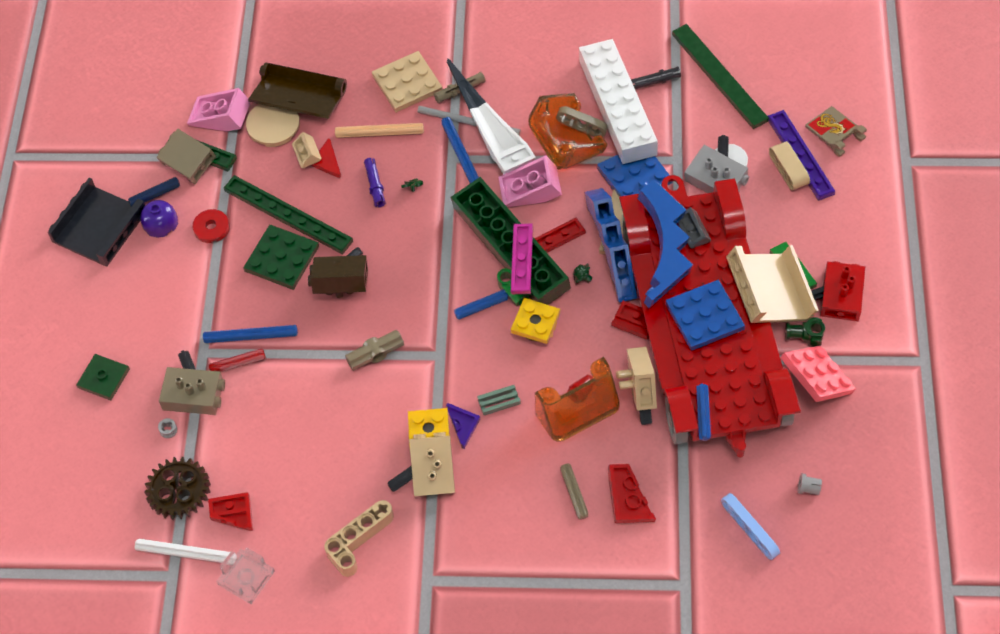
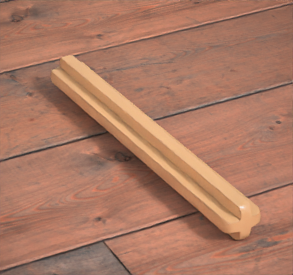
(379, 130)

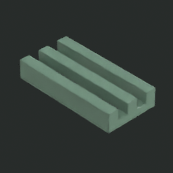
(497, 397)

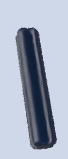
(155, 191)

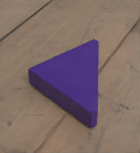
(463, 422)

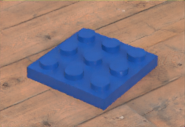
(629, 177)
(705, 315)

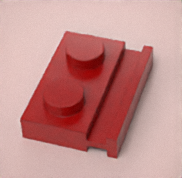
(631, 320)

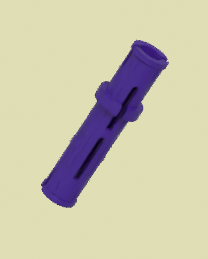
(376, 188)

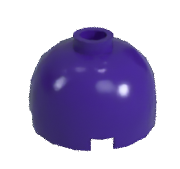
(158, 218)

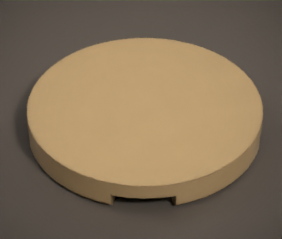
(272, 125)

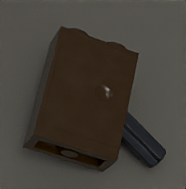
(339, 274)

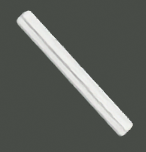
(180, 550)

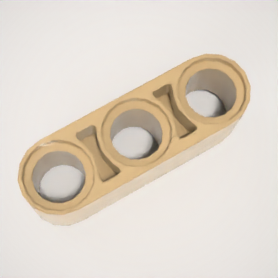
(789, 165)

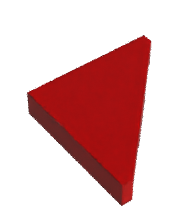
(328, 162)

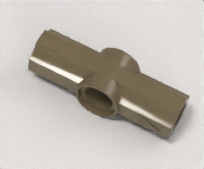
(374, 350)

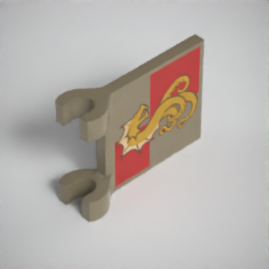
(835, 127)

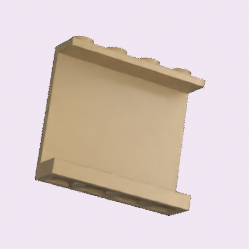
(772, 286)

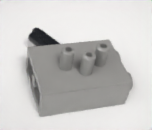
(715, 166)

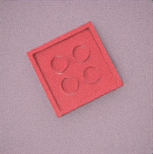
(818, 373)

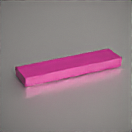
(522, 259)

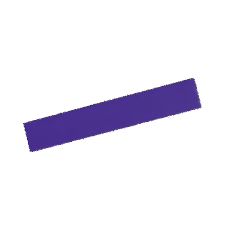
(787, 132)

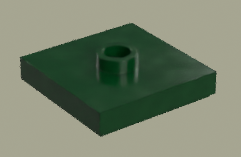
(103, 377)

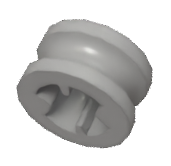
(167, 423)

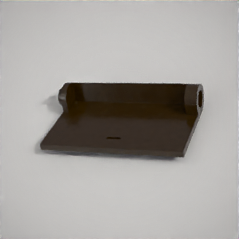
(298, 90)

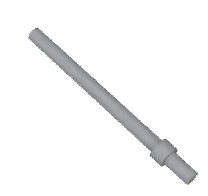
(454, 117)

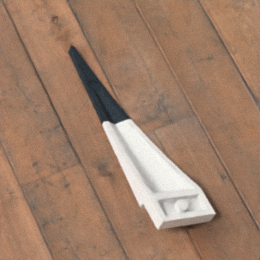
(502, 141)

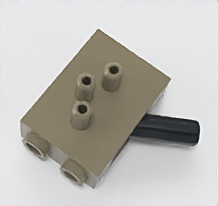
(191, 389)

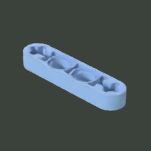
(750, 526)

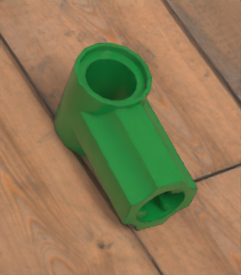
(516, 298)

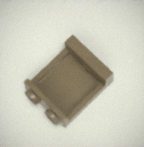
(186, 156)

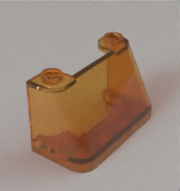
(562, 143)
(579, 407)

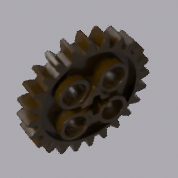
(159, 486)

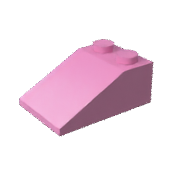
(220, 110)
(530, 183)

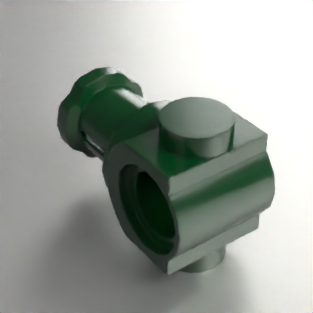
(805, 331)

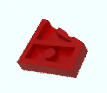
(232, 510)

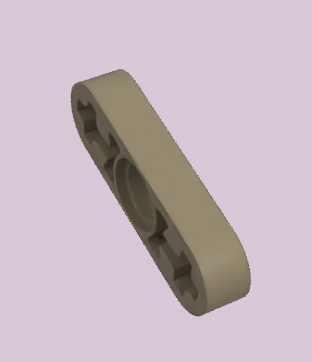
(589, 120)

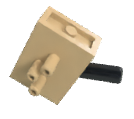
(640, 381)
(430, 466)

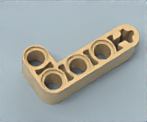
(373, 515)

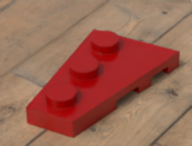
(627, 499)

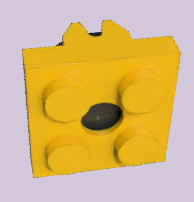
(535, 321)
(428, 422)

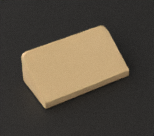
(306, 150)

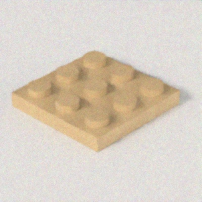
(407, 81)

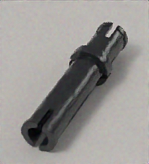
(661, 76)

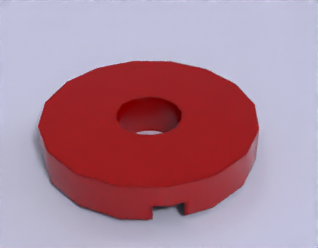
(208, 217)

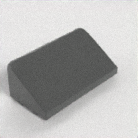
(694, 228)

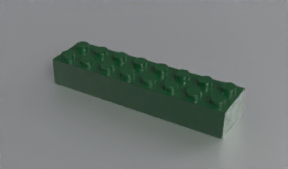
(494, 227)

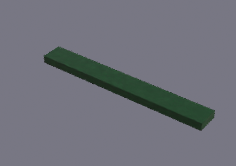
(720, 76)
(288, 214)

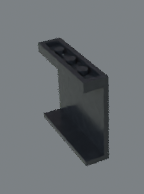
(96, 223)

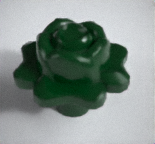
(582, 273)

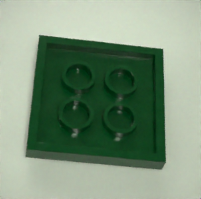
(281, 257)

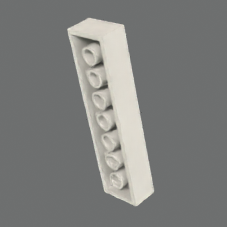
(618, 101)

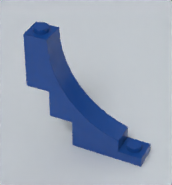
(616, 249)
(672, 264)

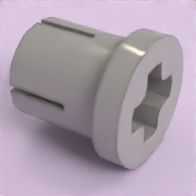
(809, 485)

